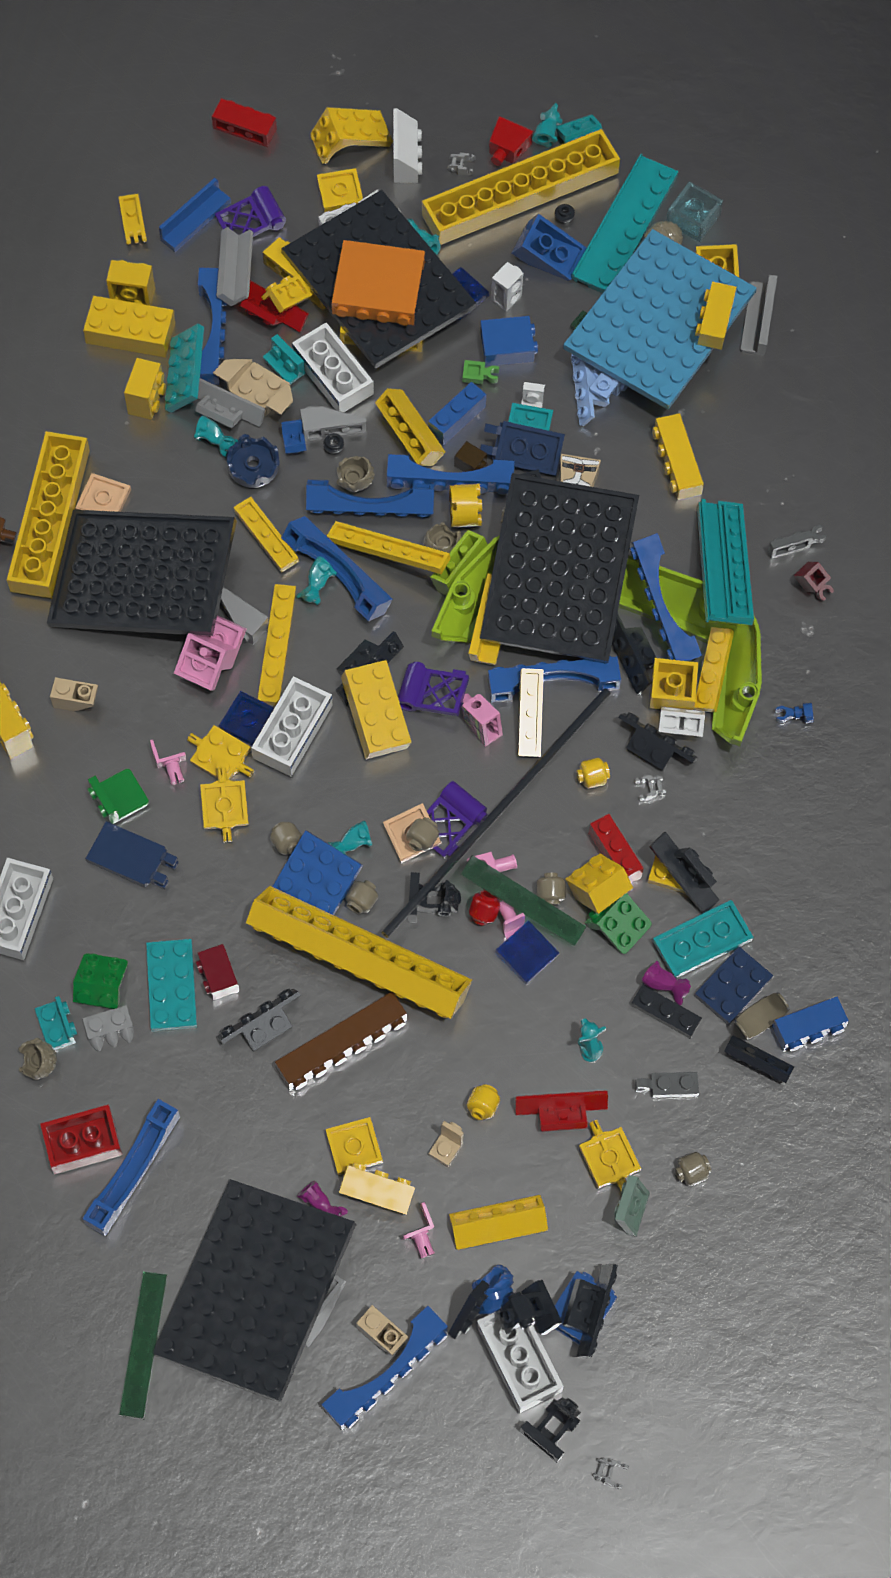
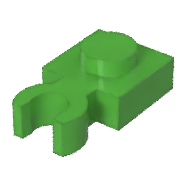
(476, 371)

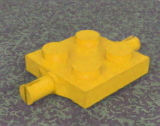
(220, 750)
(224, 804)
(609, 1156)

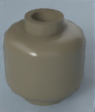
(422, 834)
(285, 837)
(551, 888)
(361, 897)
(693, 1169)

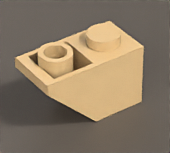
(72, 694)
(381, 1331)

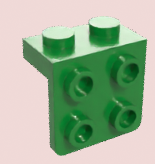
(117, 795)
(621, 923)
(99, 980)

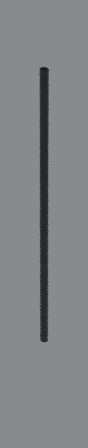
(496, 812)

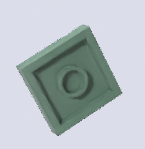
(632, 1205)

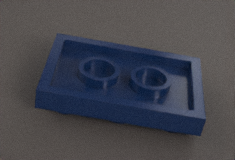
(733, 985)

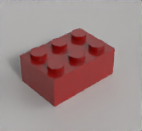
(81, 1139)

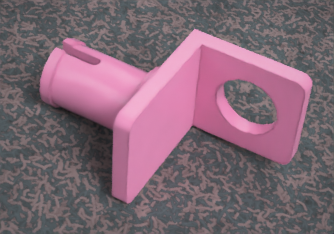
(171, 764)
(501, 864)
(512, 921)
(420, 1236)

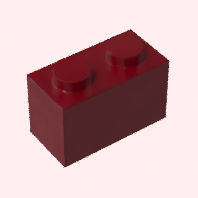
(217, 971)

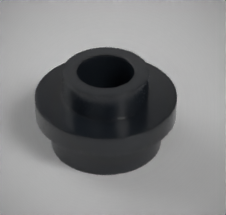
(564, 217)
(333, 438)

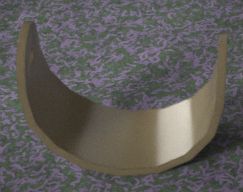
(762, 1015)

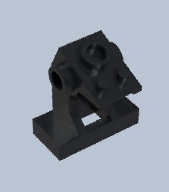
(447, 891)
(524, 1310)
(566, 1413)

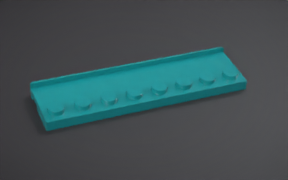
(625, 223)
(725, 562)

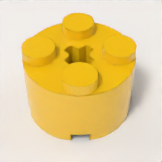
(465, 505)

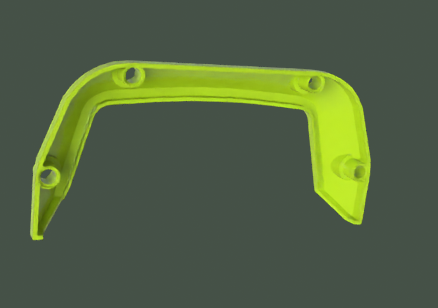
(683, 600)

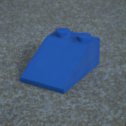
(548, 248)

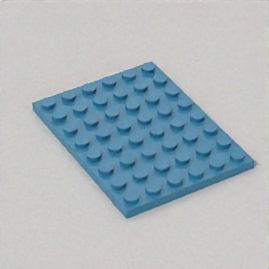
(649, 319)

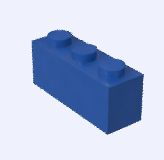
(457, 413)
(810, 1024)

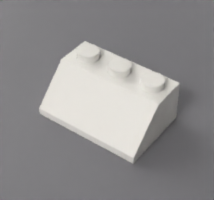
(406, 148)

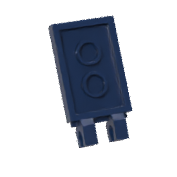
(526, 446)
(130, 856)

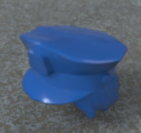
(500, 1288)

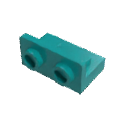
(578, 128)
(284, 360)
(531, 416)
(55, 1025)

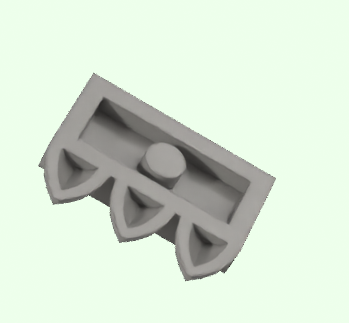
(107, 1026)

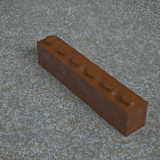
(341, 1041)

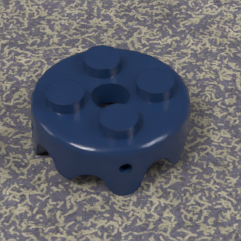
(253, 449)

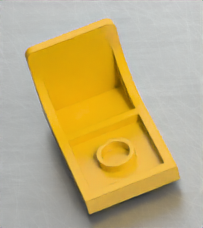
(349, 127)

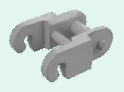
(459, 168)
(649, 780)
(612, 1464)

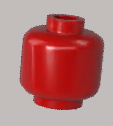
(484, 908)

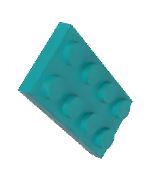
(184, 368)
(702, 939)
(171, 985)

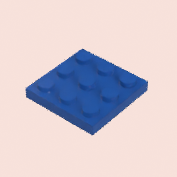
(318, 873)

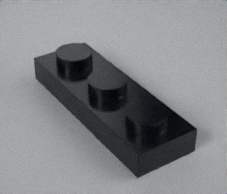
(666, 1011)
(759, 1059)
(470, 1310)

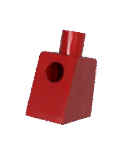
(509, 141)

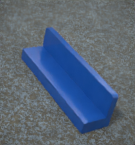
(193, 215)

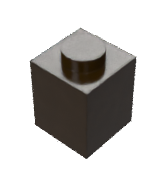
(470, 458)

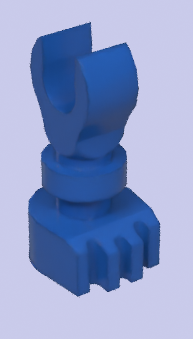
(806, 711)

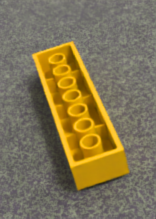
(48, 514)

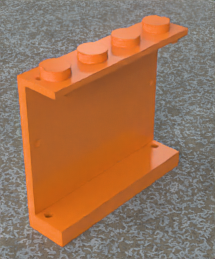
(378, 282)

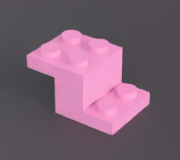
(207, 656)

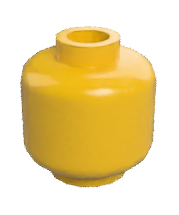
(593, 773)
(483, 1102)

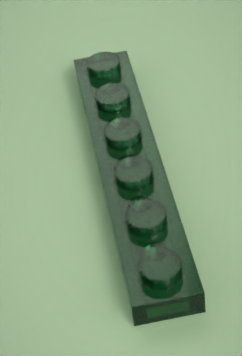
(523, 900)
(143, 1345)

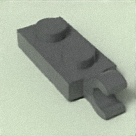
(796, 542)
(670, 1084)

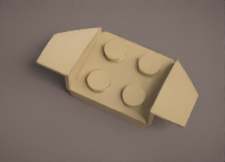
(255, 384)

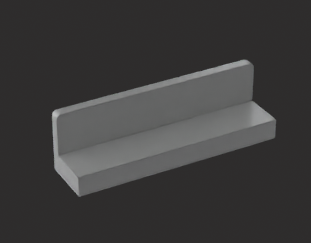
(234, 266)
(758, 317)

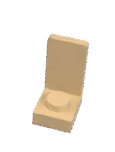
(447, 1144)

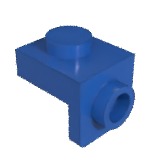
(293, 436)

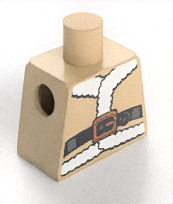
(579, 470)

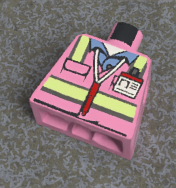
(482, 718)

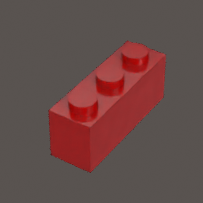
(244, 122)
(614, 846)

